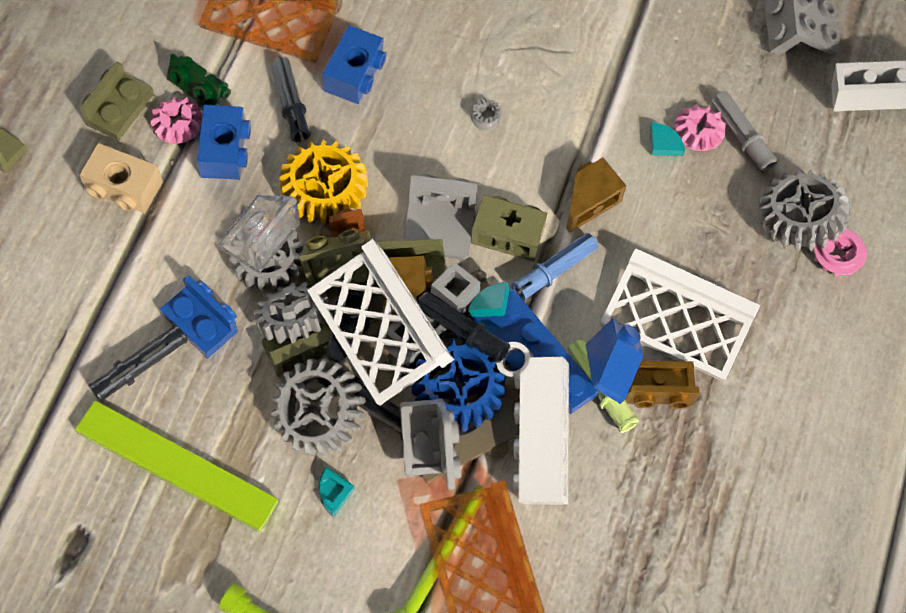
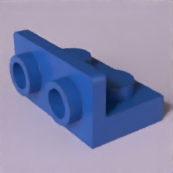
(201, 317)

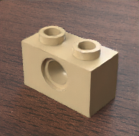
(110, 165)

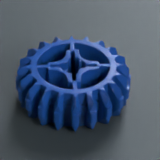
(485, 378)

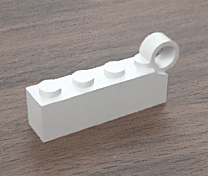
(869, 86)
(543, 428)

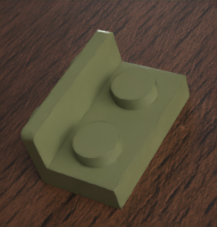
(115, 102)
(324, 256)

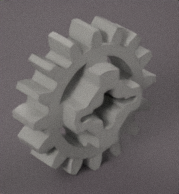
(276, 270)
(289, 313)

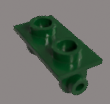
(192, 80)

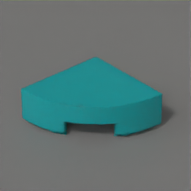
(665, 141)
(490, 301)
(334, 491)

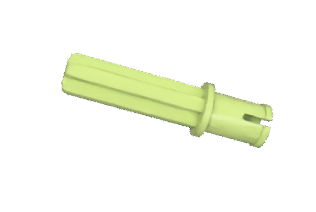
(620, 413)

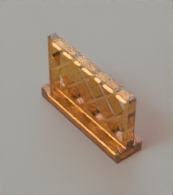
(224, 28)
(509, 546)

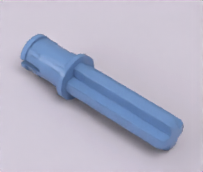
(545, 273)

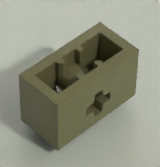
(493, 232)

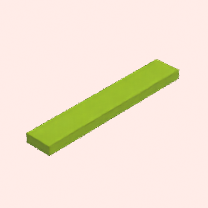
(177, 466)

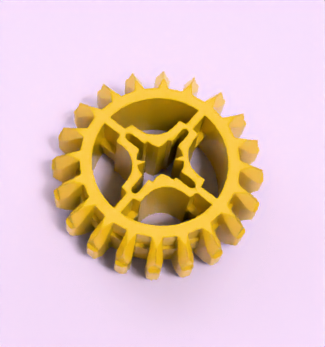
(336, 167)

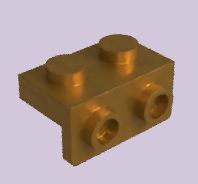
(663, 384)

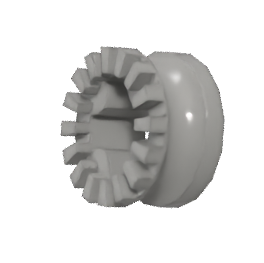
(480, 107)

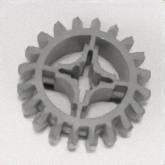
(821, 200)
(295, 424)

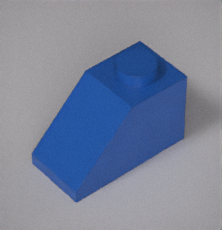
(614, 359)

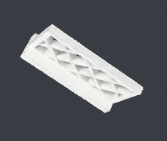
(698, 293)
(408, 313)

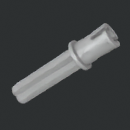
(751, 141)

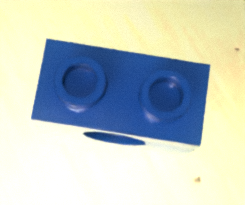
(354, 48)
(221, 125)

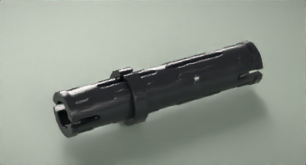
(104, 388)

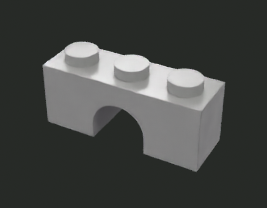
(454, 288)

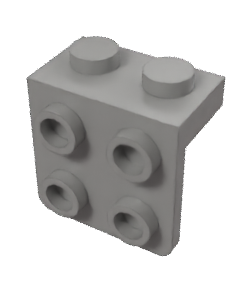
(801, 21)
(442, 211)
(429, 440)

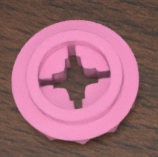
(182, 130)
(709, 137)
(852, 260)

